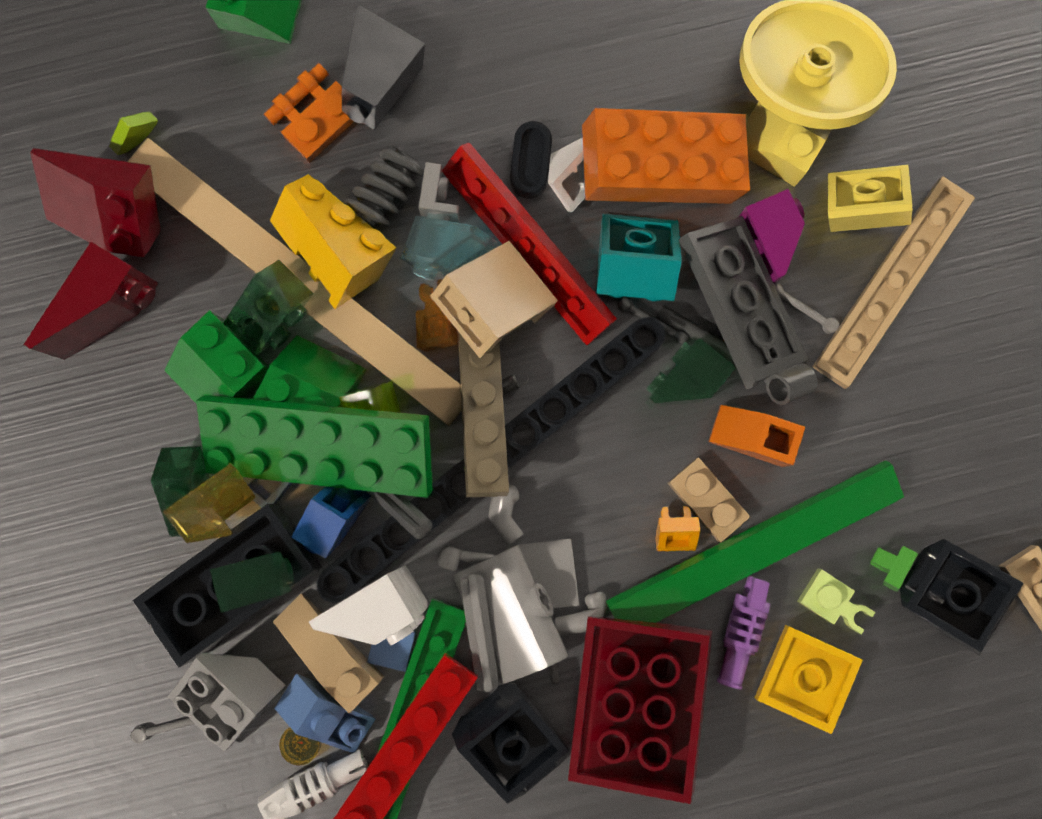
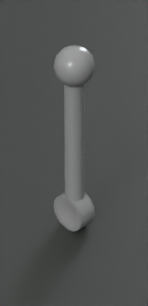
(828, 325)
(140, 733)

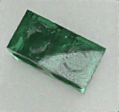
(268, 308)

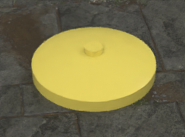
(817, 63)

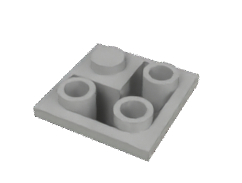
(226, 691)

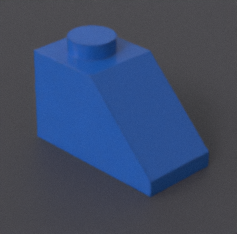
(329, 519)

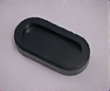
(530, 159)

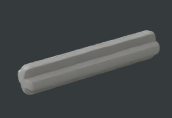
(479, 632)

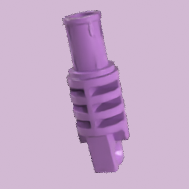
(744, 631)

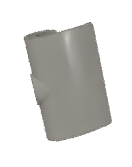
(519, 616)

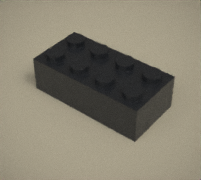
(185, 603)

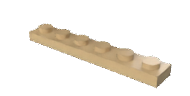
(893, 282)

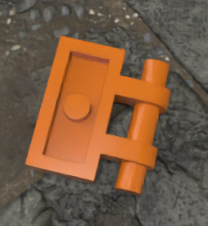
(319, 122)

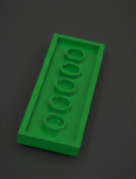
(317, 444)

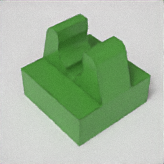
(895, 566)

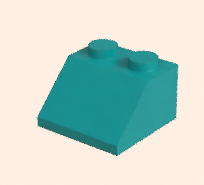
(638, 257)

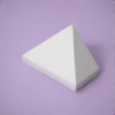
(567, 174)

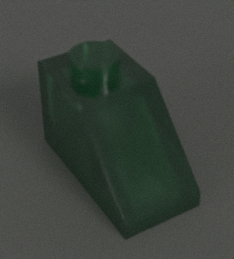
(252, 580)

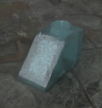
(443, 246)

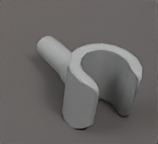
(450, 557)

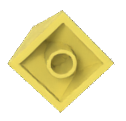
(869, 198)

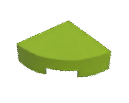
(132, 131)

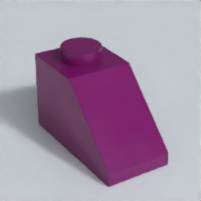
(776, 229)

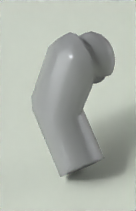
(500, 515)
(577, 622)

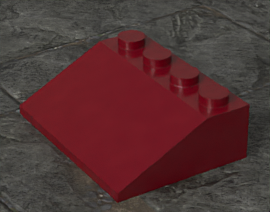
(640, 707)

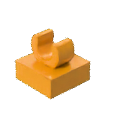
(677, 532)

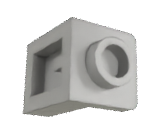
(435, 190)

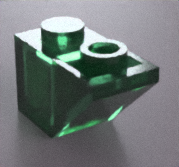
(694, 377)
(176, 475)

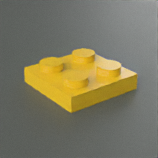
(808, 679)

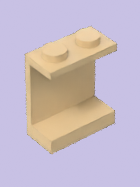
(492, 297)

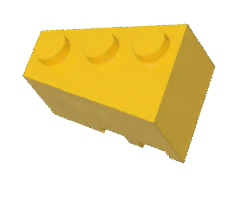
(331, 238)

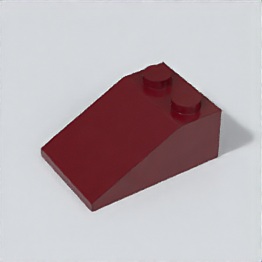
(99, 199)
(91, 303)

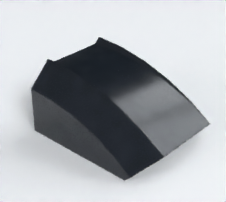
(958, 593)
(509, 742)

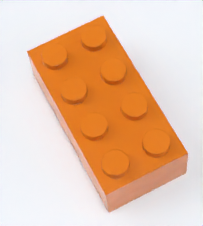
(665, 156)

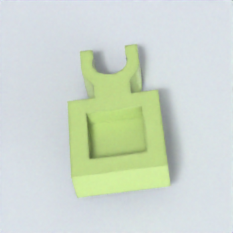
(831, 600)

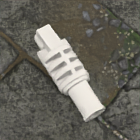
(311, 786)

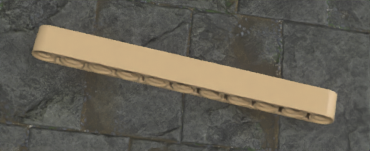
(260, 249)

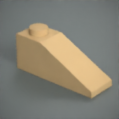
(329, 657)

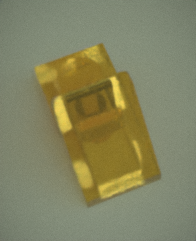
(204, 510)

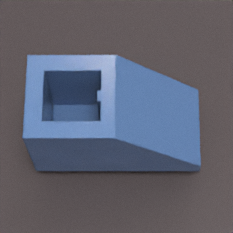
(318, 716)

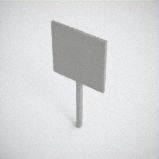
(554, 569)

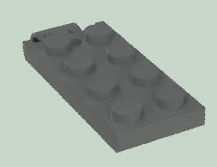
(749, 310)

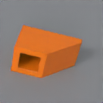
(757, 435)

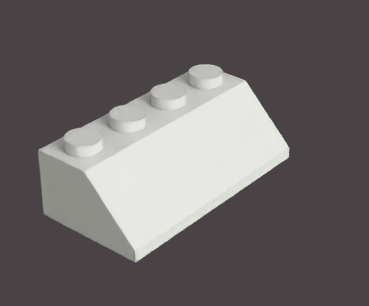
(378, 612)

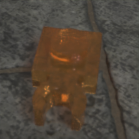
(432, 325)

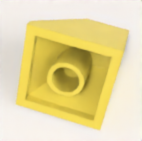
(781, 145)

